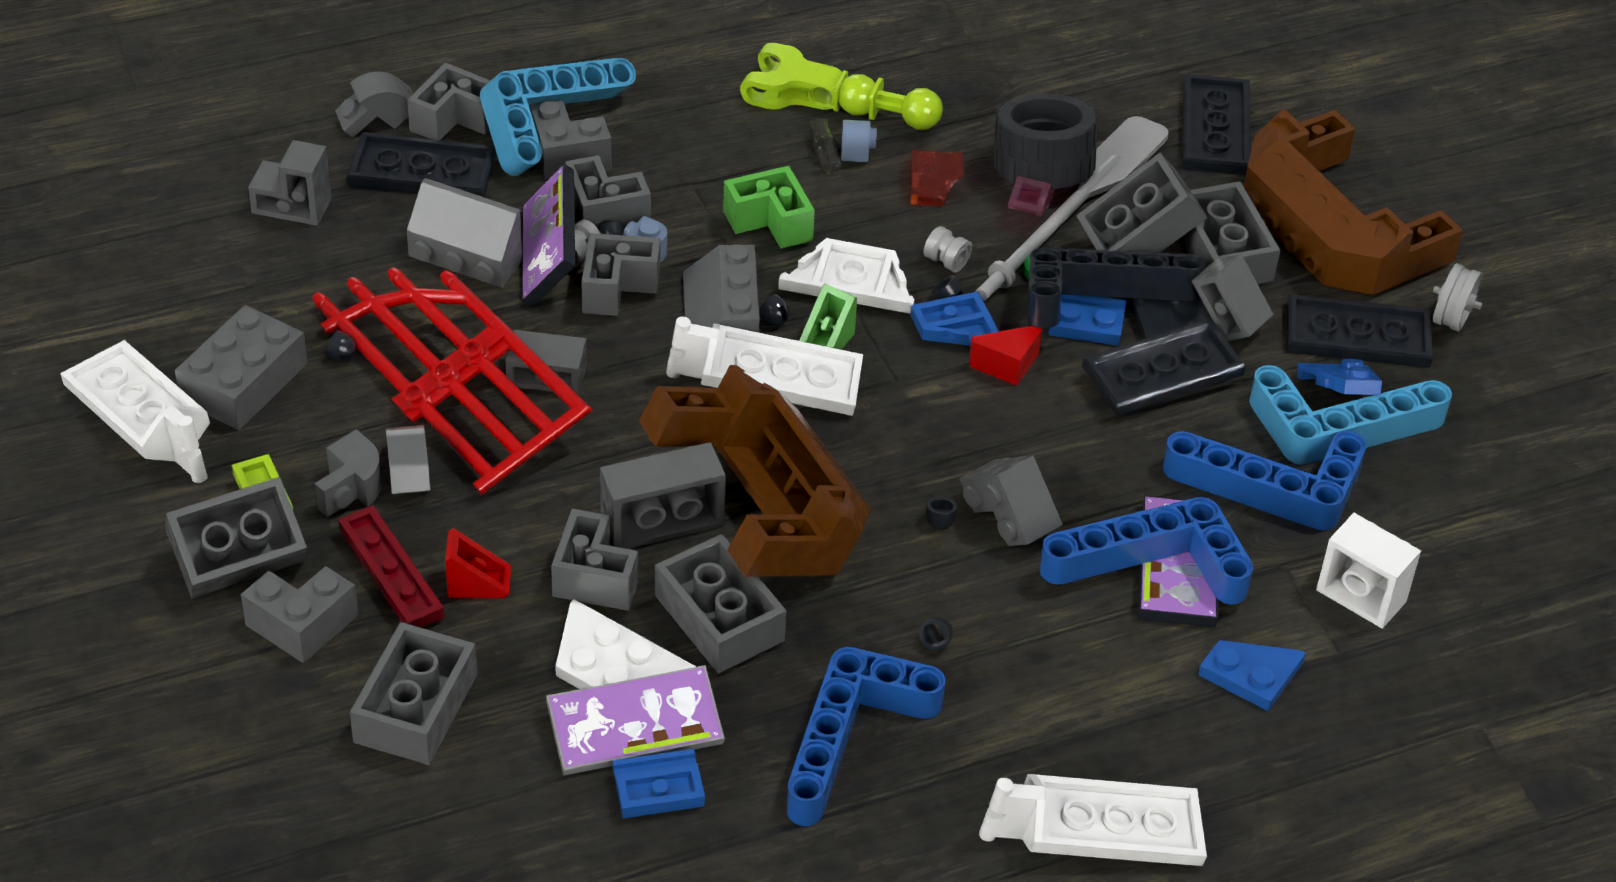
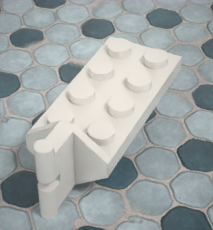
(797, 369)
(142, 406)
(1098, 819)

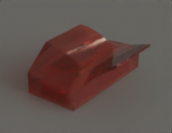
(933, 175)

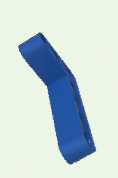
(1266, 484)
(1152, 535)
(852, 680)

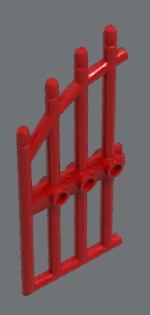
(451, 374)

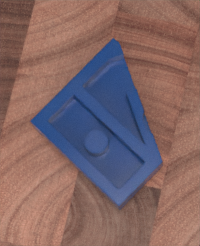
(953, 319)
(1346, 378)
(1252, 670)

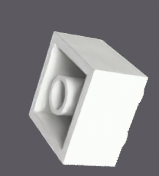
(1368, 570)

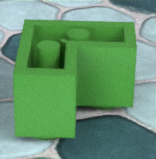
(773, 201)

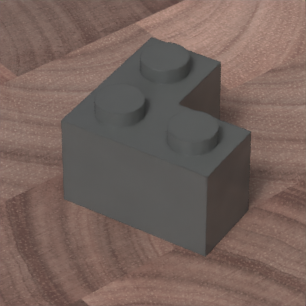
(446, 100)
(567, 139)
(294, 188)
(608, 199)
(616, 266)
(1016, 496)
(591, 568)
(300, 618)

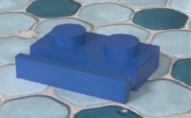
(1090, 319)
(658, 783)

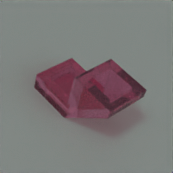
(1031, 196)

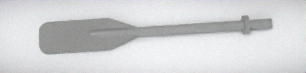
(1115, 160)

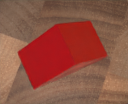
(1006, 353)
(474, 570)

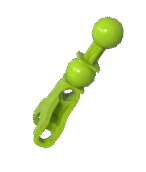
(826, 87)

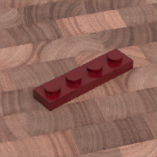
(391, 568)

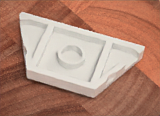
(854, 268)
(604, 652)

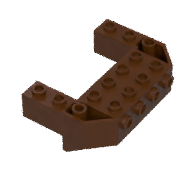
(1322, 225)
(804, 495)

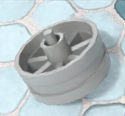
(1457, 297)

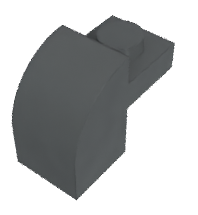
(374, 96)
(408, 459)
(352, 474)

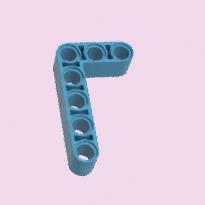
(576, 84)
(1379, 419)

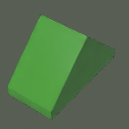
(831, 319)

